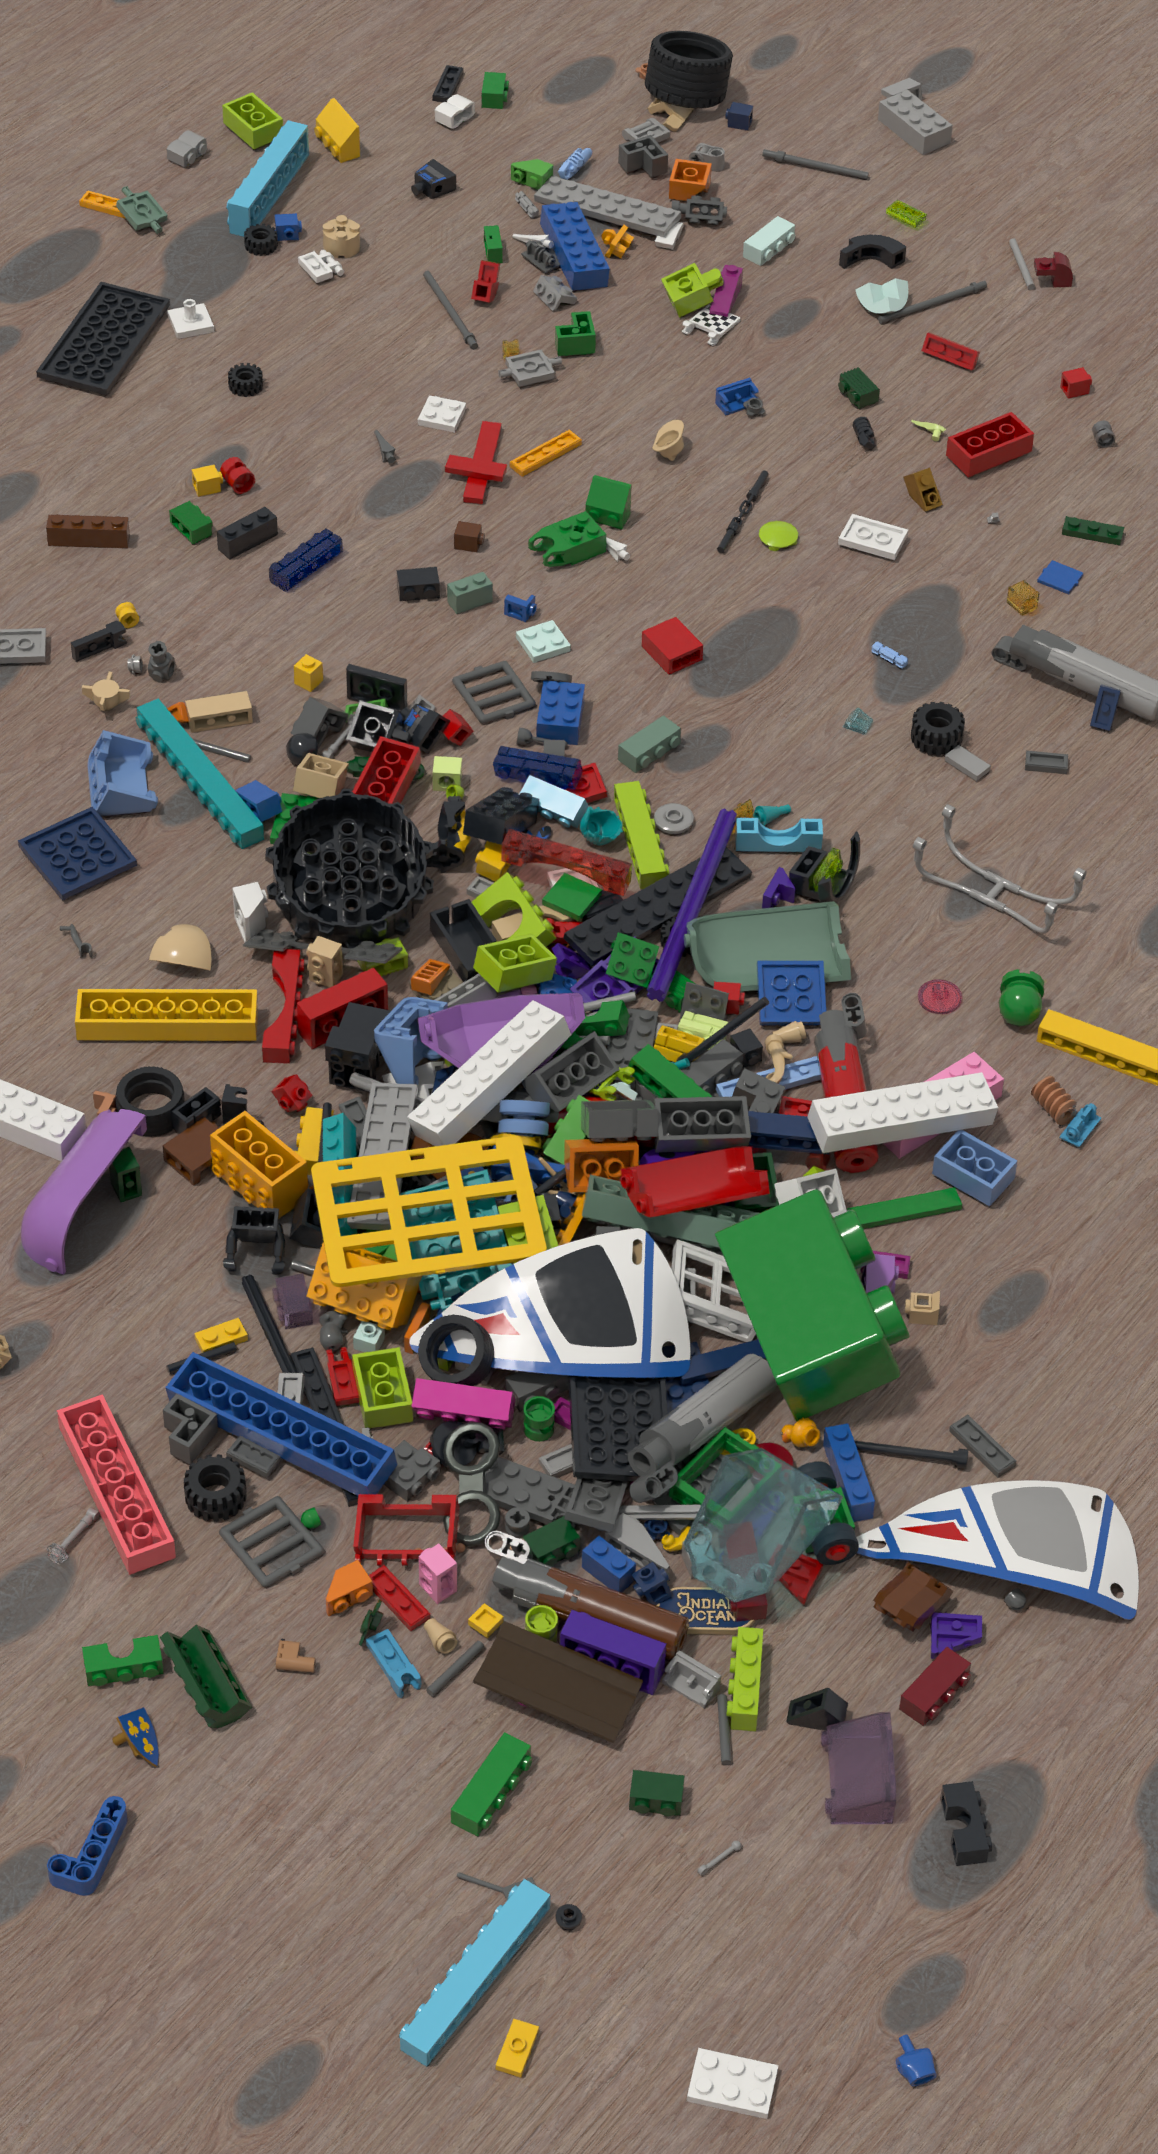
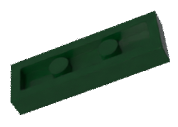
(1093, 530)

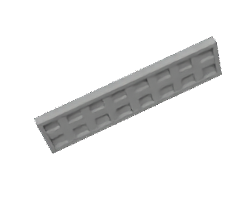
(609, 206)
(384, 1132)

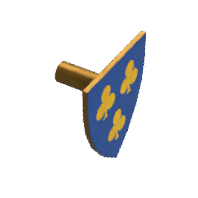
(139, 1734)

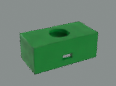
(493, 244)

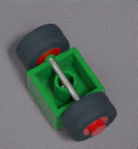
(838, 1539)

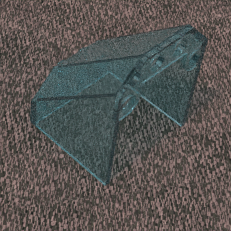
(756, 1523)

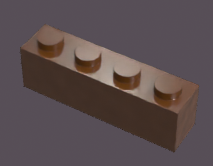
(88, 531)

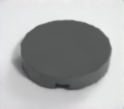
(540, 676)

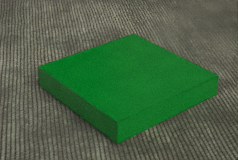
(572, 896)

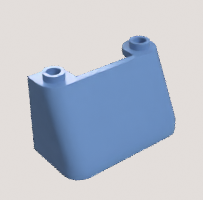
(119, 775)
(400, 1038)

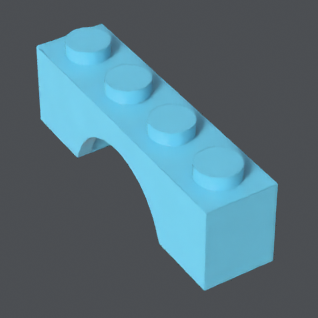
(753, 836)

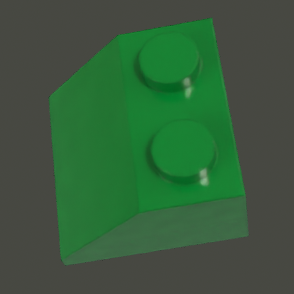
(609, 502)

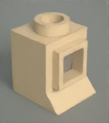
(923, 1308)

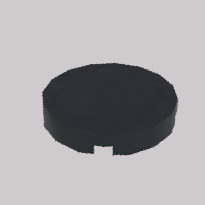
(462, 1454)

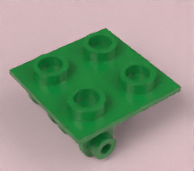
(632, 960)

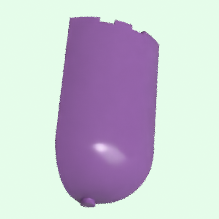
(55, 1204)

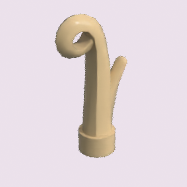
(775, 1048)

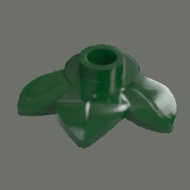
(371, 1621)

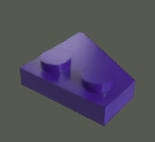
(954, 1632)

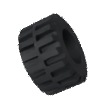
(937, 728)
(215, 1472)

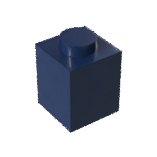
(739, 116)

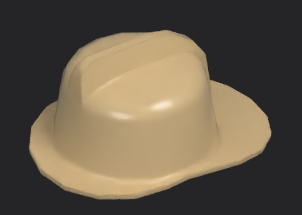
(669, 439)

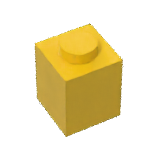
(206, 480)
(308, 673)

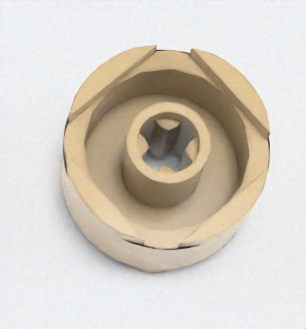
(341, 237)

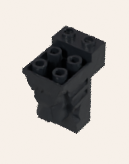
(353, 1045)

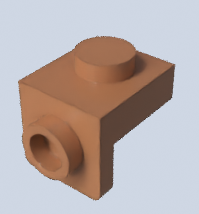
(104, 1101)

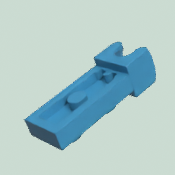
(393, 1662)

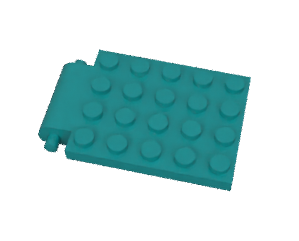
(461, 1281)

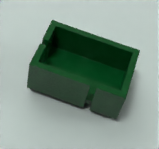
(761, 1203)

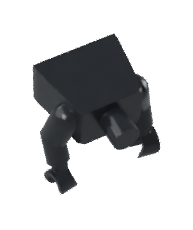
(255, 1226)

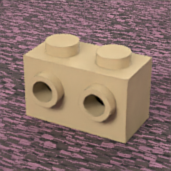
(324, 961)

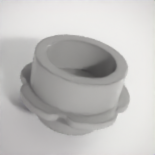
(135, 664)

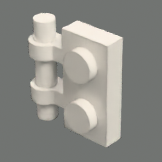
(320, 266)

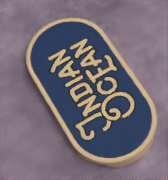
(705, 1609)

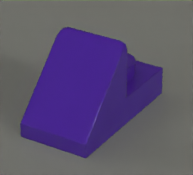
(778, 888)
(570, 963)

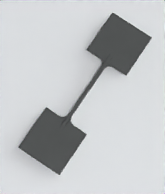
(365, 951)

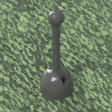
(525, 737)

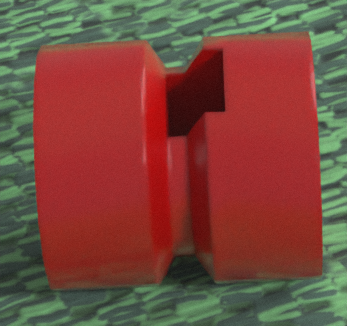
(237, 475)

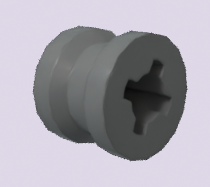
(522, 1520)

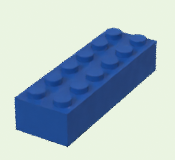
(575, 246)

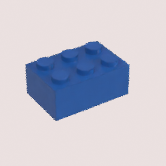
(560, 711)

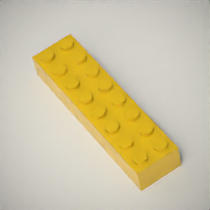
(167, 1014)

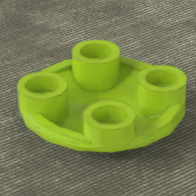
(778, 535)

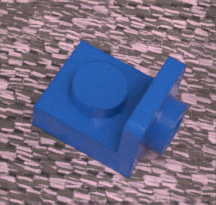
(519, 608)

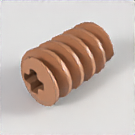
(1054, 1100)

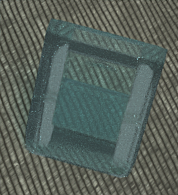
(858, 721)

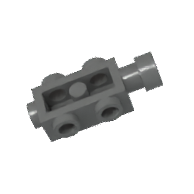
(705, 208)

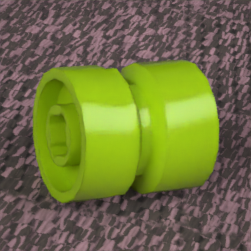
(542, 1622)

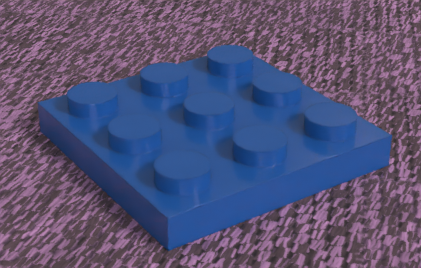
(793, 991)

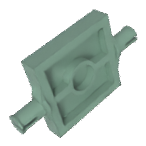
(141, 210)

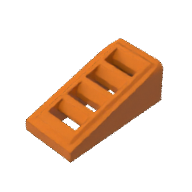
(426, 980)

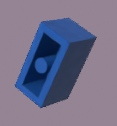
(261, 800)
(608, 1564)

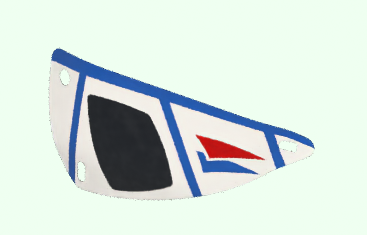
(578, 1312)

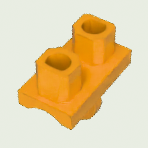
(618, 242)

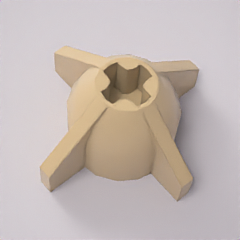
(106, 693)

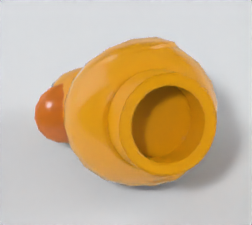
(802, 1433)

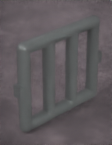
(476, 706)
(289, 1517)

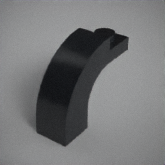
(873, 247)

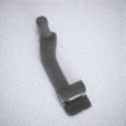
(83, 947)

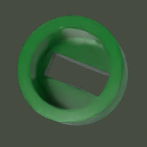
(310, 1518)

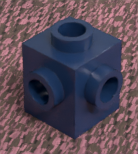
(652, 1584)

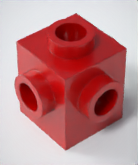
(292, 1094)

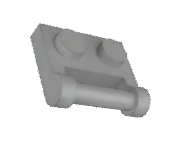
(650, 127)

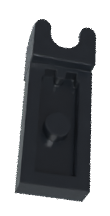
(99, 641)

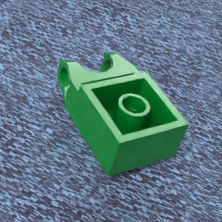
(570, 540)

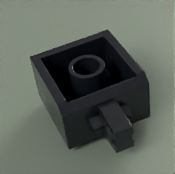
(375, 721)

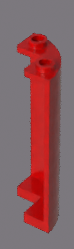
(694, 1181)

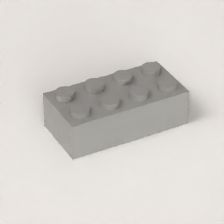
(915, 122)

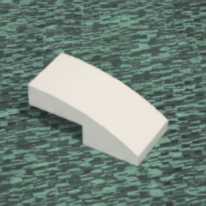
(671, 237)

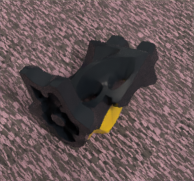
(451, 846)

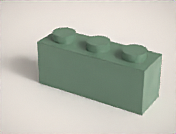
(649, 744)

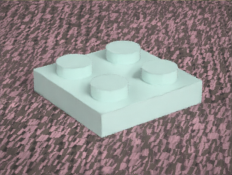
(543, 641)

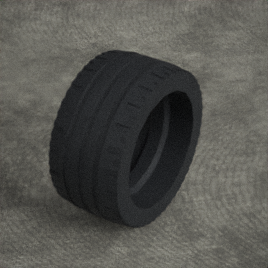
(147, 1081)
(435, 1335)

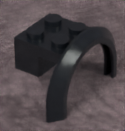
(807, 866)

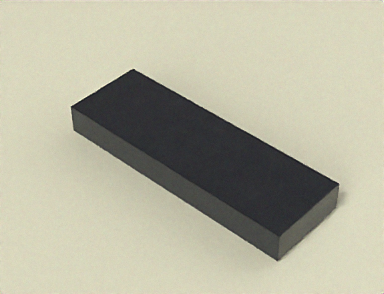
(448, 83)

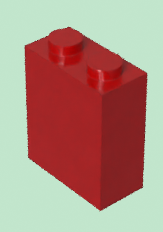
(672, 645)

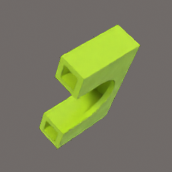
(507, 895)

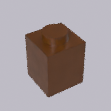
(468, 536)

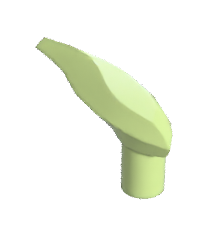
(932, 427)

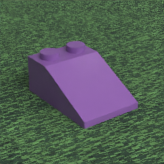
(880, 1273)

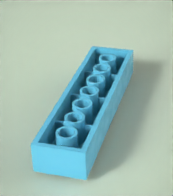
(268, 178)

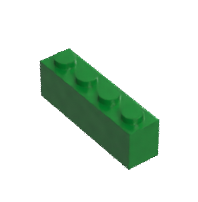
(662, 1076)
(491, 1784)

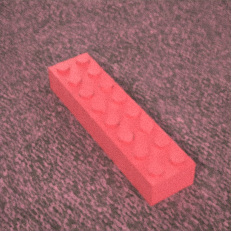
(116, 1484)

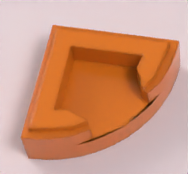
(179, 712)

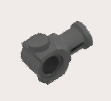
(161, 662)

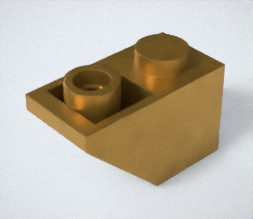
(923, 489)

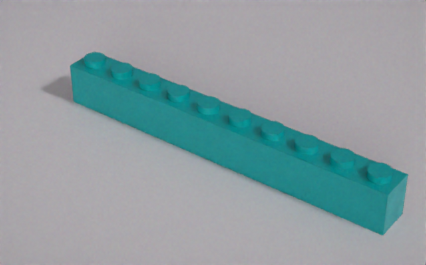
(200, 774)

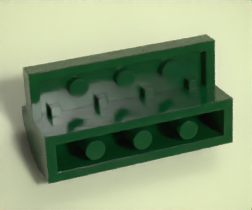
(207, 1676)

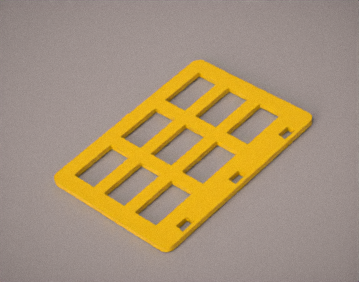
(436, 1159)

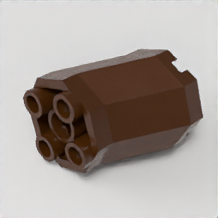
(911, 1597)

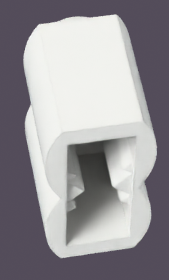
(454, 111)

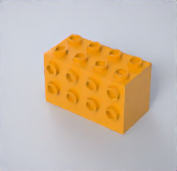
(258, 1164)
(381, 1302)

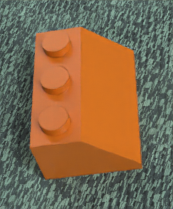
(599, 1159)

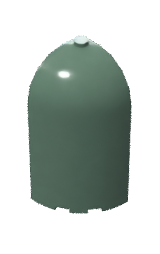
(731, 943)

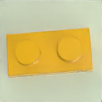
(221, 1335)

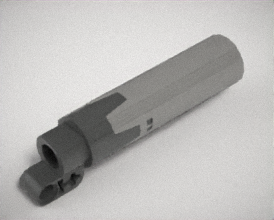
(1078, 668)
(696, 1423)

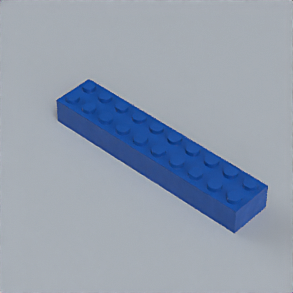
(285, 1426)

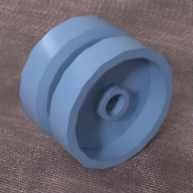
(524, 1118)

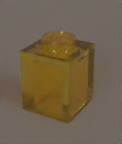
(1023, 597)

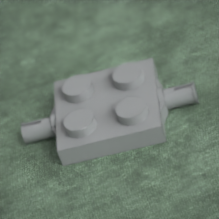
(530, 367)

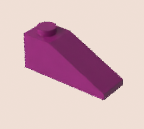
(727, 293)

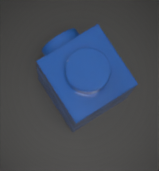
(287, 227)

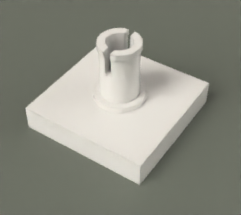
(190, 320)

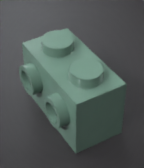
(469, 592)

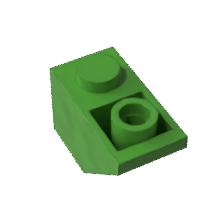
(531, 172)

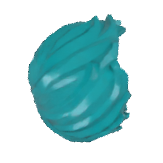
(600, 826)

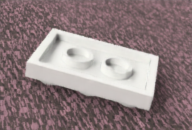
(873, 537)
(732, 2083)

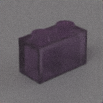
(293, 1306)

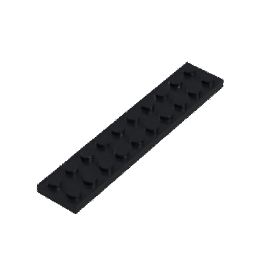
(650, 908)

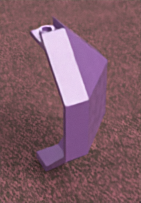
(467, 1027)

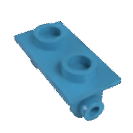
(1081, 1125)

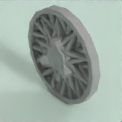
(673, 818)

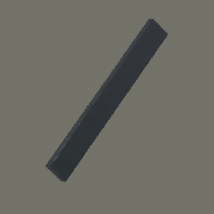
(319, 1395)

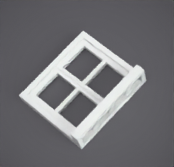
(706, 1312)

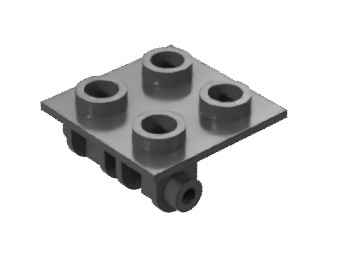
(542, 258)
(704, 1001)

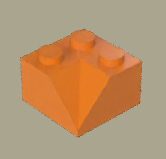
(689, 179)

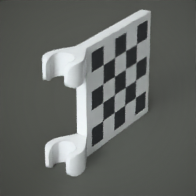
(711, 323)

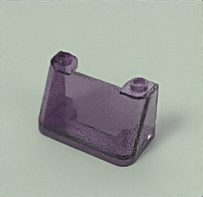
(861, 1770)

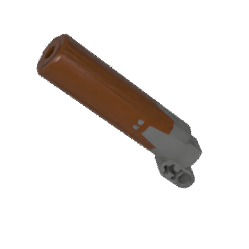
(541, 1584)

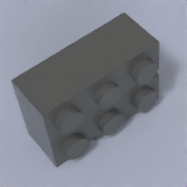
(619, 1119)

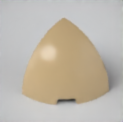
(183, 946)

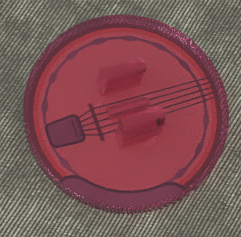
(939, 996)

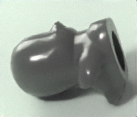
(332, 1330)

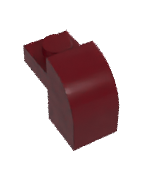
(1056, 267)

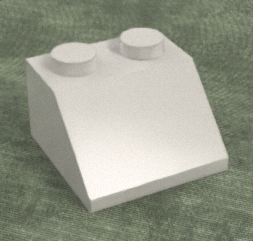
(249, 909)

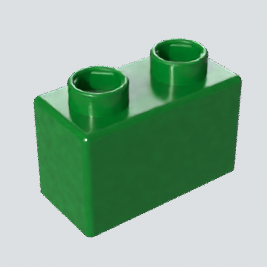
(809, 1304)

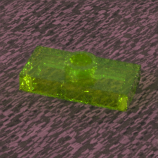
(906, 213)

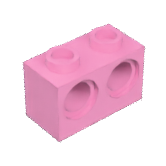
(437, 1573)

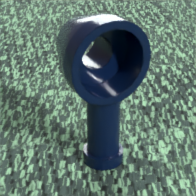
(565, 1202)

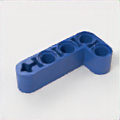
(94, 1844)

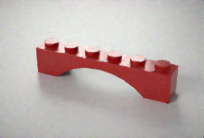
(278, 1038)

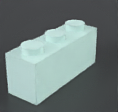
(769, 241)

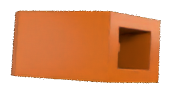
(348, 1587)

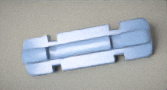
(889, 655)

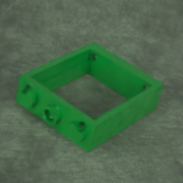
(724, 1440)

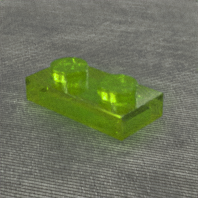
(829, 867)

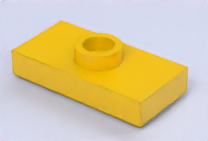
(517, 2048)

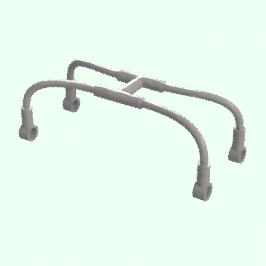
(989, 899)

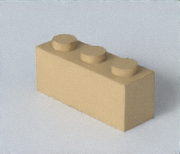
(219, 711)

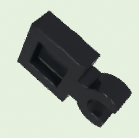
(482, 1441)

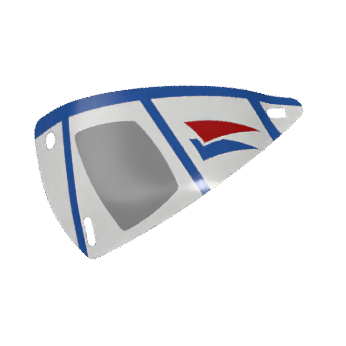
(1021, 1534)

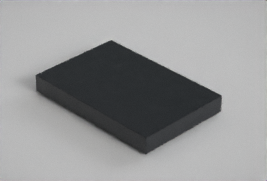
(372, 685)

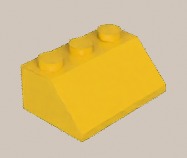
(338, 132)

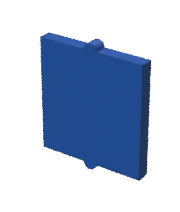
(1060, 577)

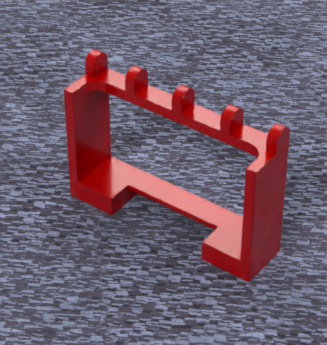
(375, 1505)

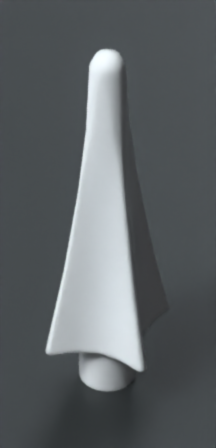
(541, 240)
(617, 549)

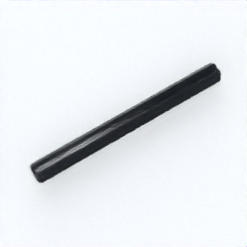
(268, 1324)

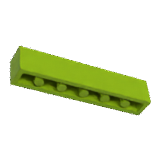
(639, 833)

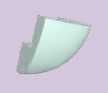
(884, 298)

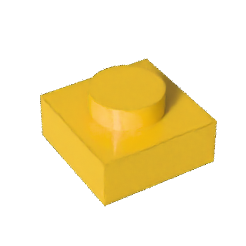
(485, 1620)

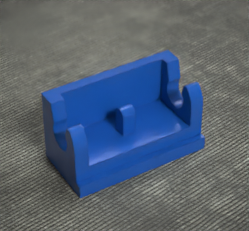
(732, 396)

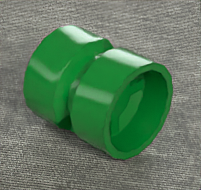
(539, 1418)

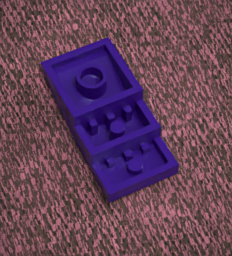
(598, 985)

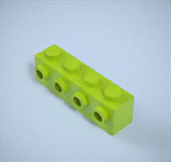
(746, 1679)

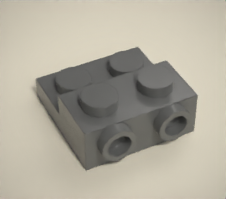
(412, 1471)

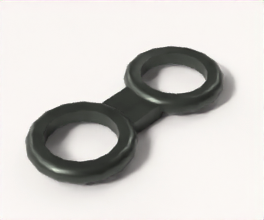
(473, 1479)

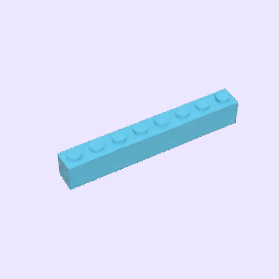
(474, 1972)

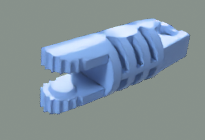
(574, 163)

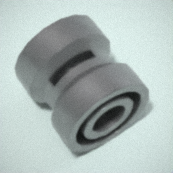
(1103, 434)

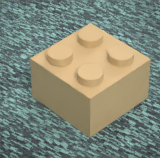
(320, 776)

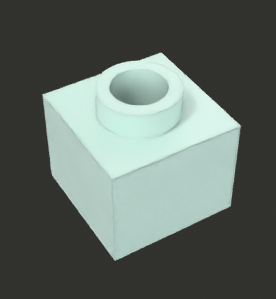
(368, 1337)

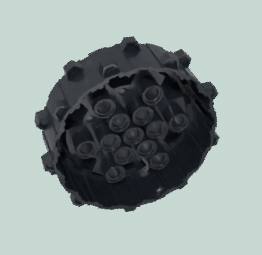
(326, 832)

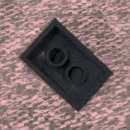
(306, 1221)

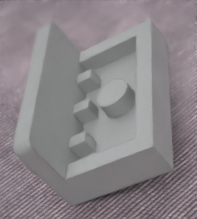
(553, 292)

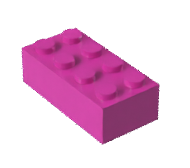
(463, 1403)

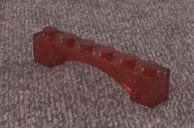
(524, 848)

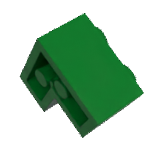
(577, 337)

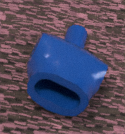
(915, 2064)

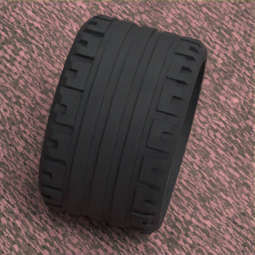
(688, 69)

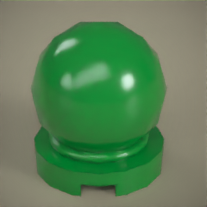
(1021, 997)

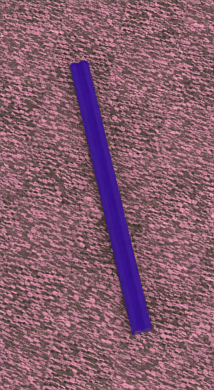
(691, 904)

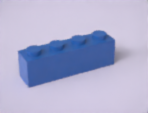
(849, 1471)

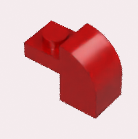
(487, 284)

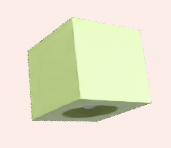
(446, 772)

